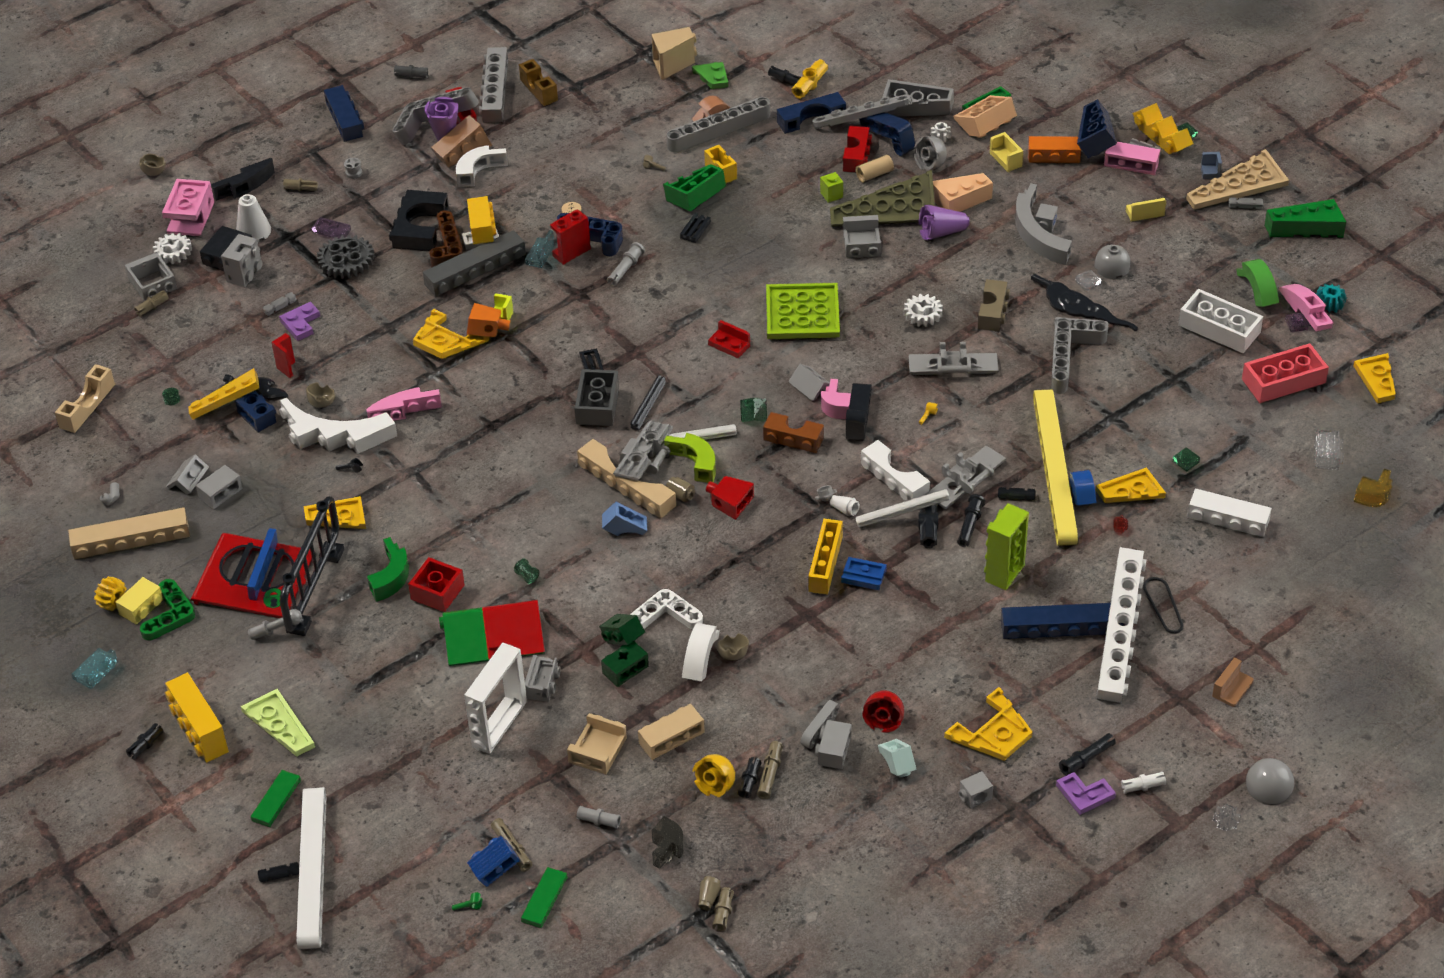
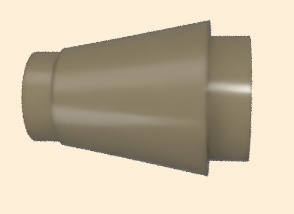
(708, 892)

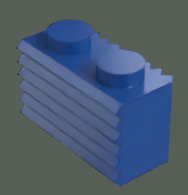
(493, 860)

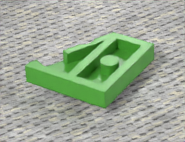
(712, 74)

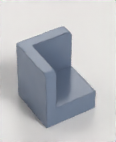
(1211, 165)

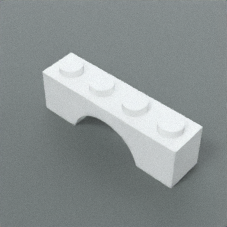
(907, 484)

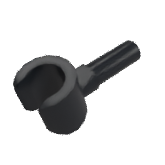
(354, 464)

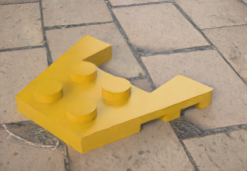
(442, 341)
(1000, 735)

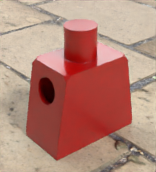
(731, 495)

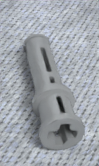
(629, 259)

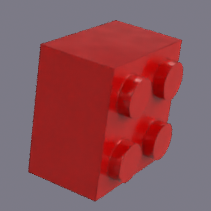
(436, 584)

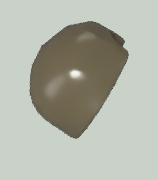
(152, 164)
(320, 396)
(733, 648)

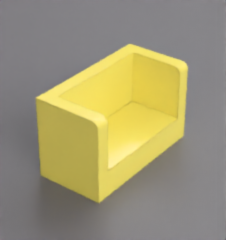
(1006, 152)

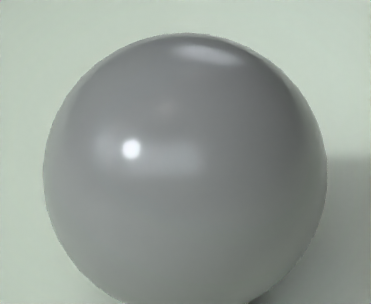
(1270, 781)

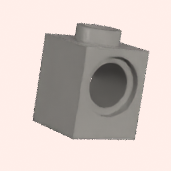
(975, 790)

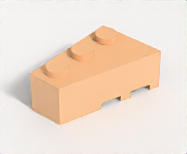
(962, 192)

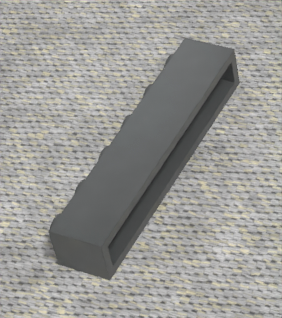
(474, 263)

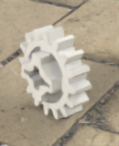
(173, 248)
(923, 310)

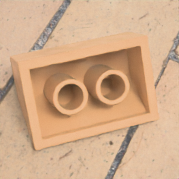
(986, 115)

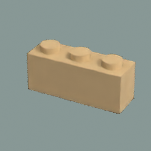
(671, 731)

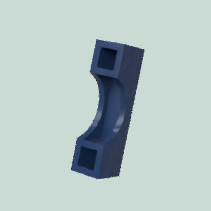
(791, 116)

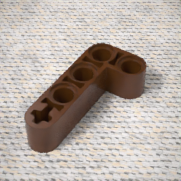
(450, 239)

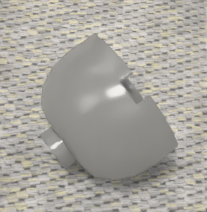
(930, 153)
(1112, 261)

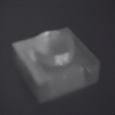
(1088, 280)

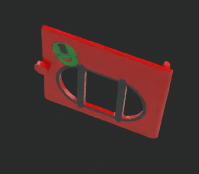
(218, 590)

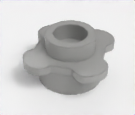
(825, 493)

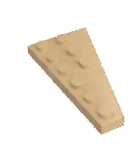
(1244, 179)

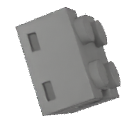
(241, 260)

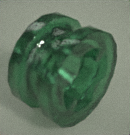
(171, 400)

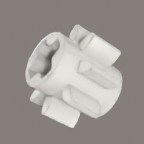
(941, 131)

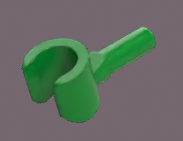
(475, 902)

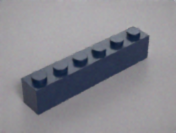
(1055, 620)

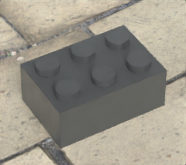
(597, 397)

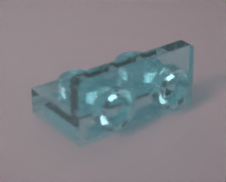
(95, 667)

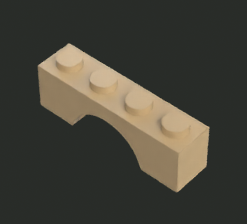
(97, 385)

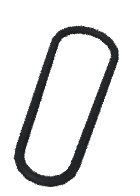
(1156, 610)

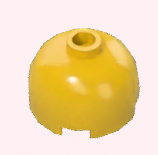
(714, 775)

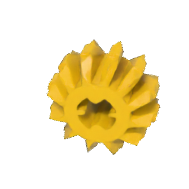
(109, 592)

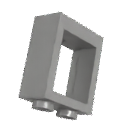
(153, 263)

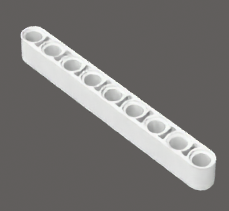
(311, 868)

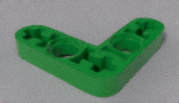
(176, 609)

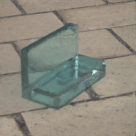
(540, 250)

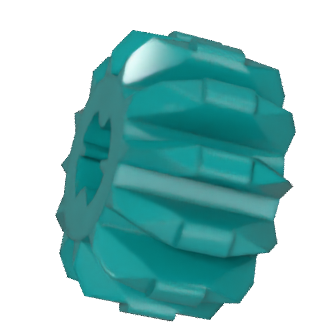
(1332, 296)

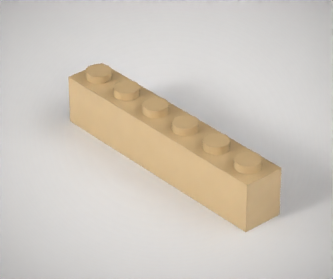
(129, 533)

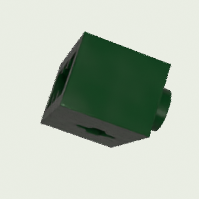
(622, 629)
(624, 663)

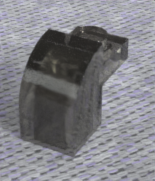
(670, 842)

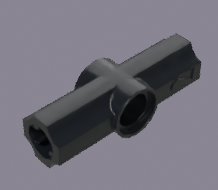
(928, 526)

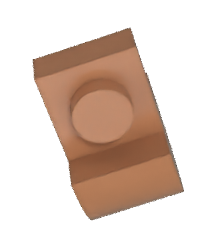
(710, 106)

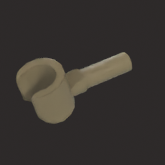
(648, 163)

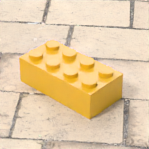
(196, 717)

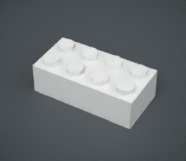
(1220, 320)

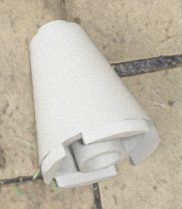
(252, 218)

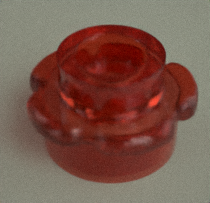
(1120, 524)

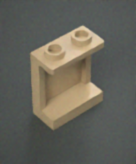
(598, 744)

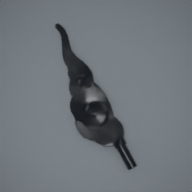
(1077, 304)

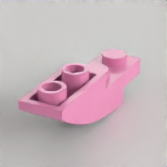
(1307, 303)
(405, 402)

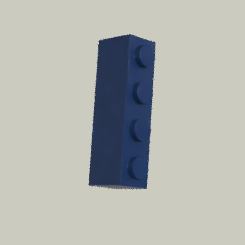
(344, 113)

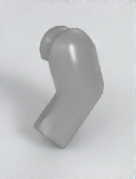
(114, 495)

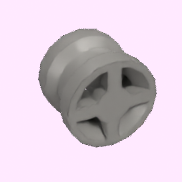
(353, 168)

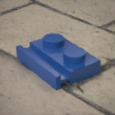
(863, 573)

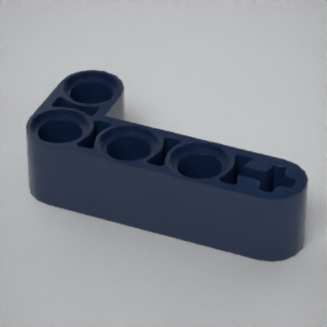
(894, 128)
(605, 232)

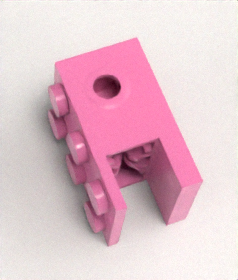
(188, 207)

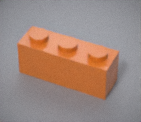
(1053, 149)

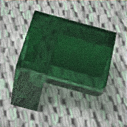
(753, 409)

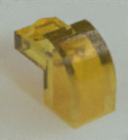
(1373, 492)

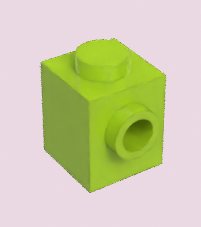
(831, 187)

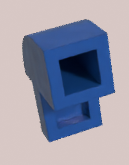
(1082, 487)

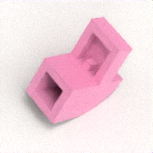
(835, 403)

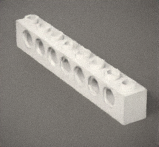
(1114, 689)

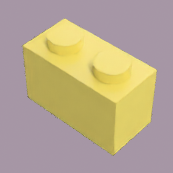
(139, 600)

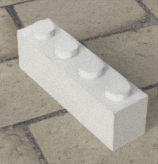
(1229, 512)

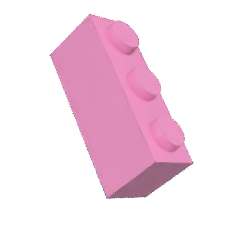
(1132, 158)

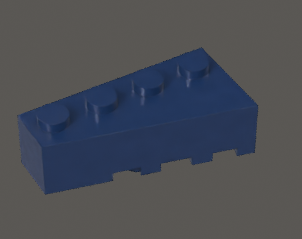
(1095, 130)

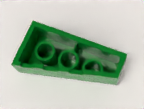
(1306, 219)

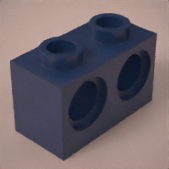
(256, 411)

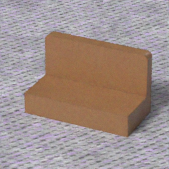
(1232, 684)

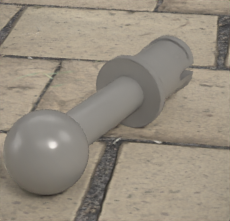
(267, 627)

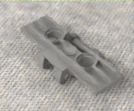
(953, 362)
(635, 455)
(977, 467)

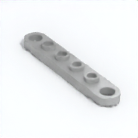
(867, 109)

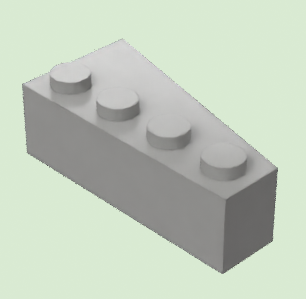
(925, 98)

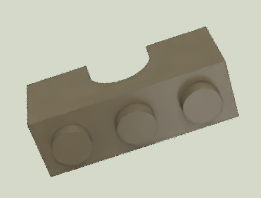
(993, 306)

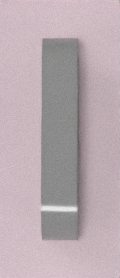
(812, 733)

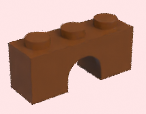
(805, 438)

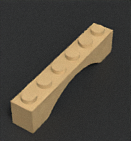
(653, 497)

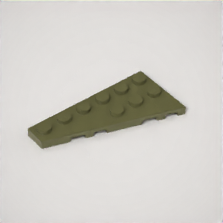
(892, 204)

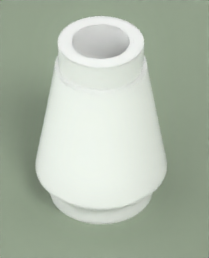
(846, 505)

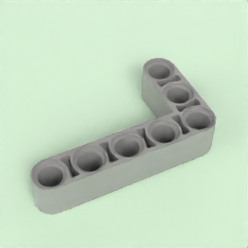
(414, 112)
(1072, 331)

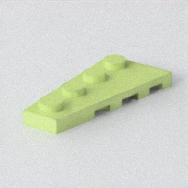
(279, 721)

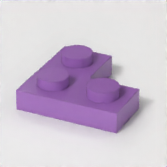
(297, 320)
(1082, 797)

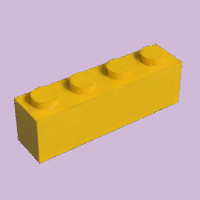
(481, 220)
(825, 556)

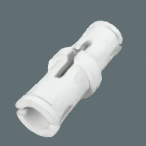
(1143, 782)

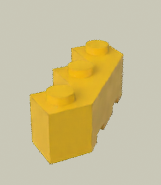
(1162, 130)

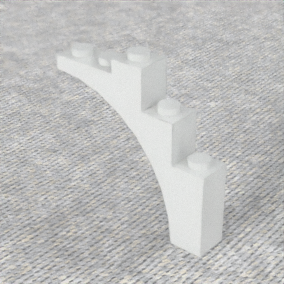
(333, 434)

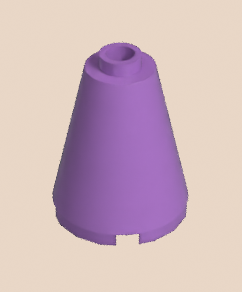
(442, 115)
(941, 222)

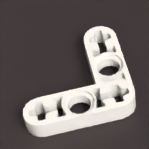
(668, 606)

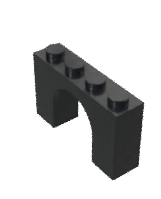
(414, 205)

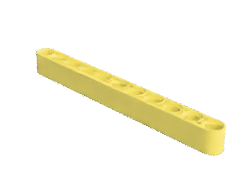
(1055, 468)

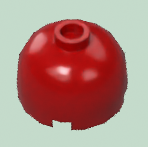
(883, 711)

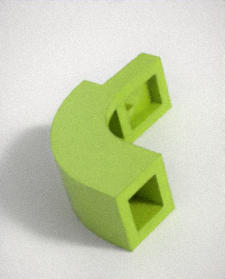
(696, 450)

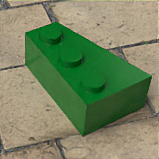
(695, 189)

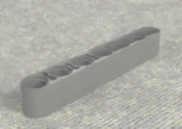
(718, 124)

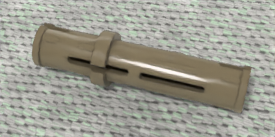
(772, 762)
(501, 829)

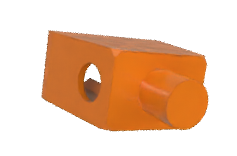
(486, 321)

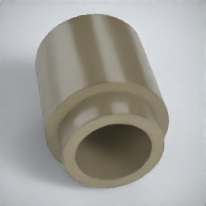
(683, 489)

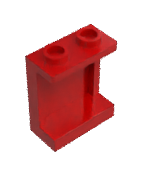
(572, 236)

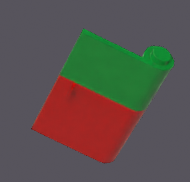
(478, 632)

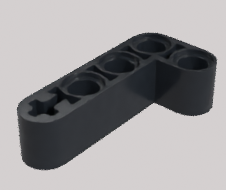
(858, 411)

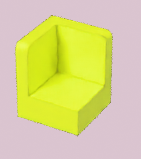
(505, 304)

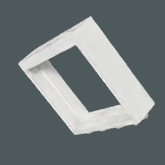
(504, 664)

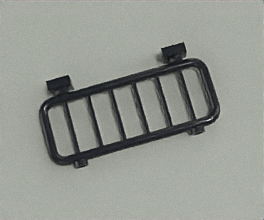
(328, 553)

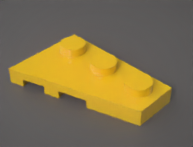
(1377, 377)
(1131, 487)
(349, 513)

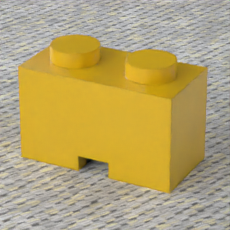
(718, 157)

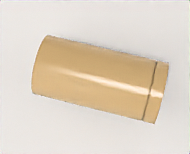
(874, 168)

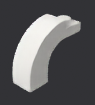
(477, 160)
(698, 651)

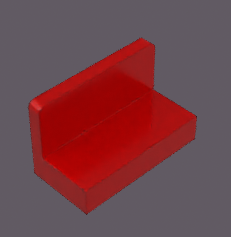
(284, 354)

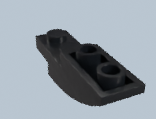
(245, 182)

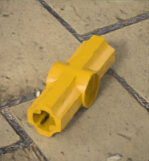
(809, 78)

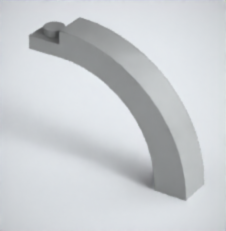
(1035, 236)

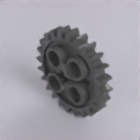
(345, 256)

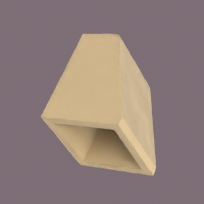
(673, 51)

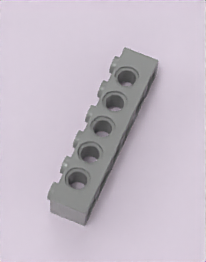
(494, 85)

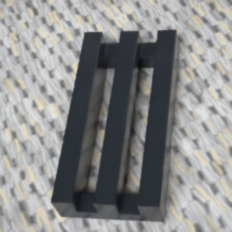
(692, 227)
(588, 353)

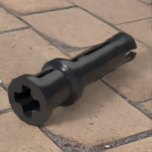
(972, 514)
(1080, 758)

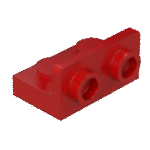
(730, 339)

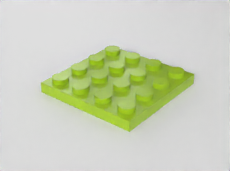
(802, 311)

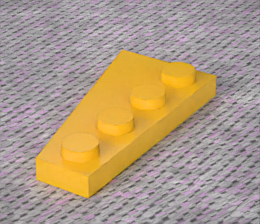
(233, 390)

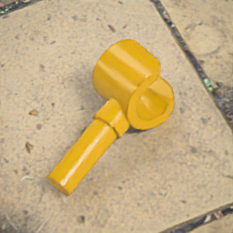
(931, 408)

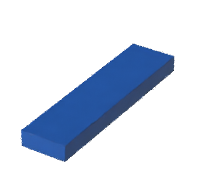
(262, 564)

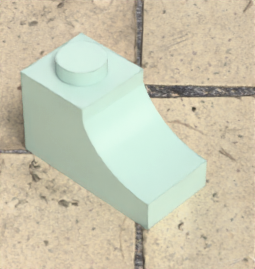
(898, 757)

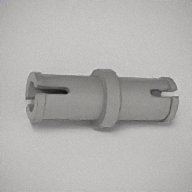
(598, 817)

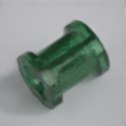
(526, 571)

